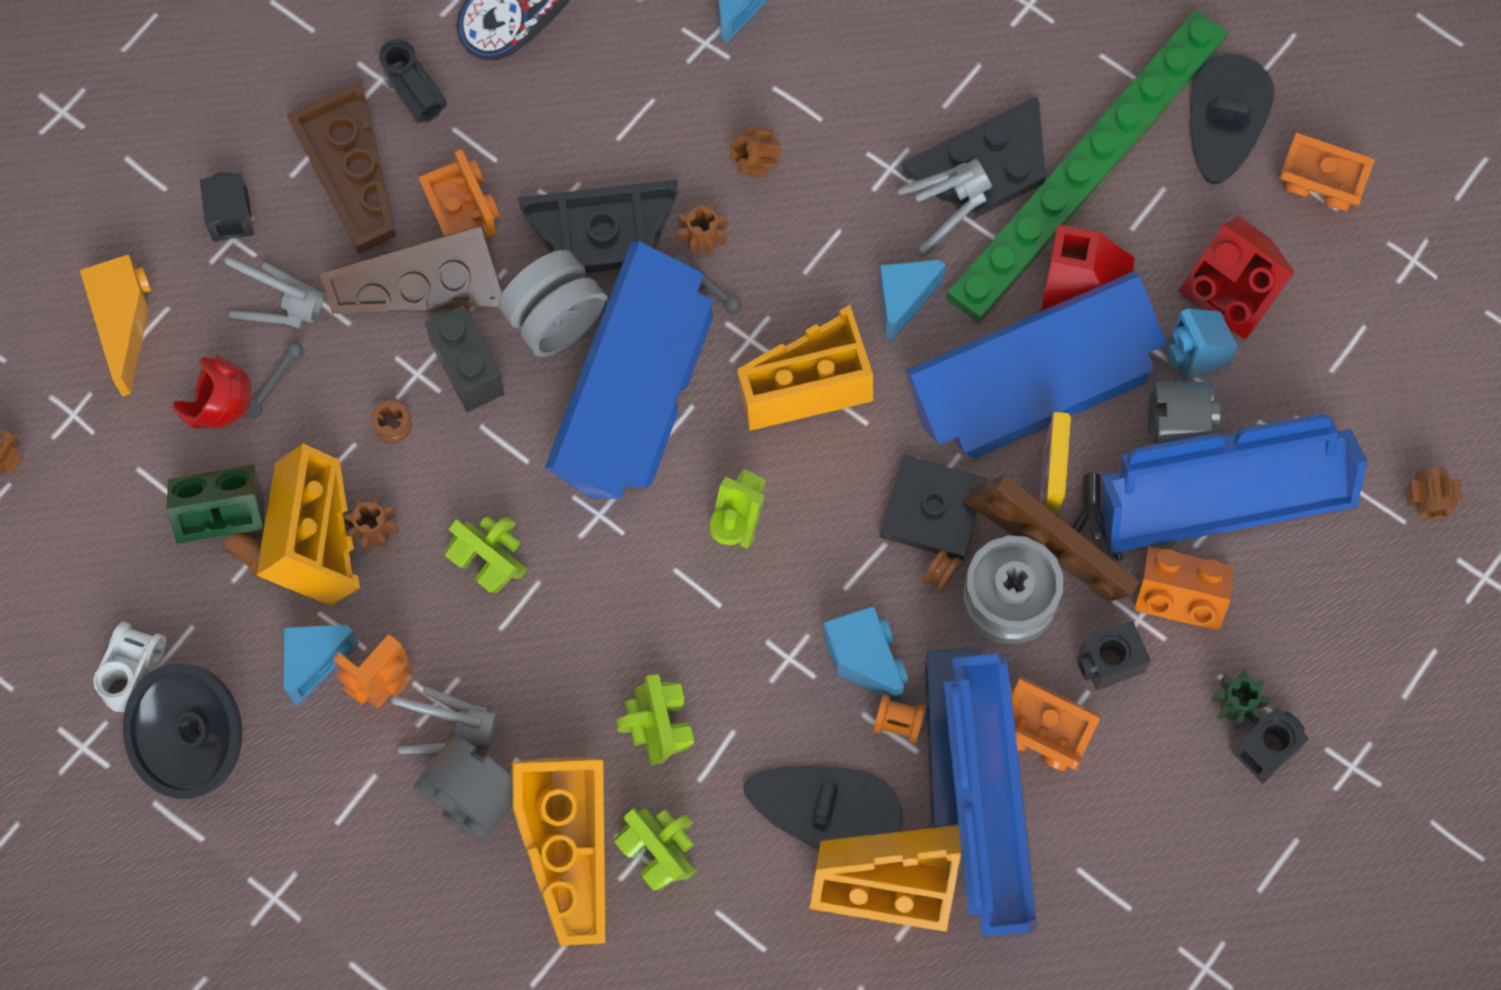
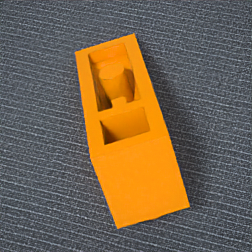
(120, 314)

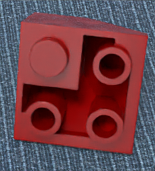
(1081, 263)
(1238, 276)

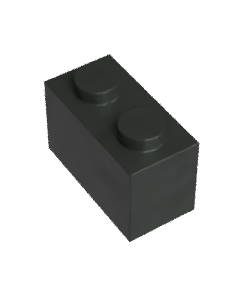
(464, 358)

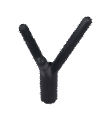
(1092, 509)

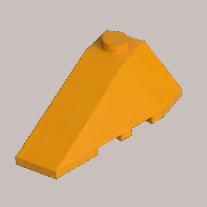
(562, 828)

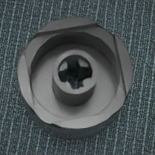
(1181, 411)
(468, 787)

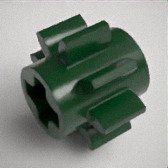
(1250, 693)

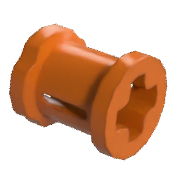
(899, 718)

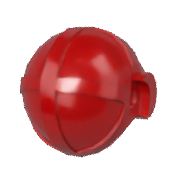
(220, 395)

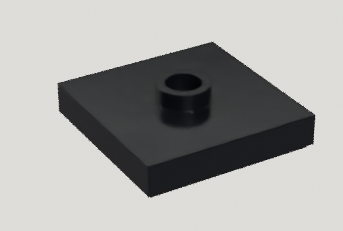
(929, 508)

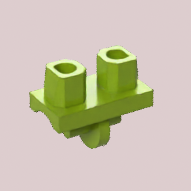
(737, 509)
(470, 541)
(649, 719)
(669, 860)

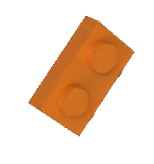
(1325, 171)
(457, 198)
(1184, 588)
(379, 676)
(1052, 724)

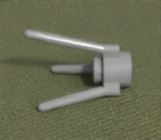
(967, 181)
(299, 299)
(472, 721)

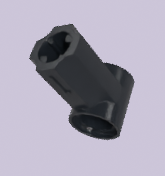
(410, 82)

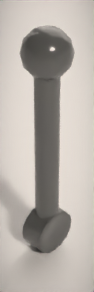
(732, 304)
(294, 351)

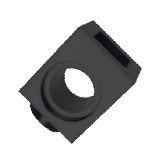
(226, 206)
(1122, 640)
(1258, 757)

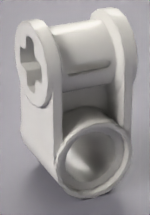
(128, 658)

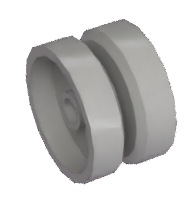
(553, 303)
(1025, 569)

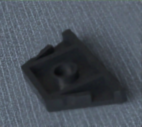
(1006, 148)
(601, 221)

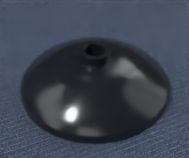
(164, 733)

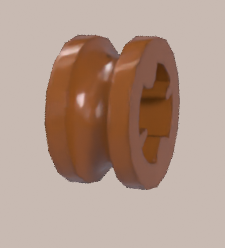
(396, 410)
(941, 570)

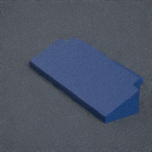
(1037, 367)
(633, 376)
(1231, 482)
(990, 795)

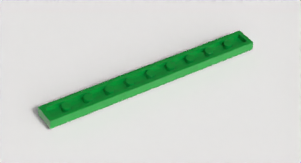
(1086, 166)

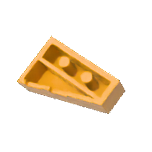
(809, 376)
(305, 528)
(890, 876)

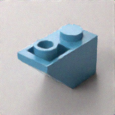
(1200, 343)
(862, 652)

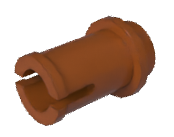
(245, 549)

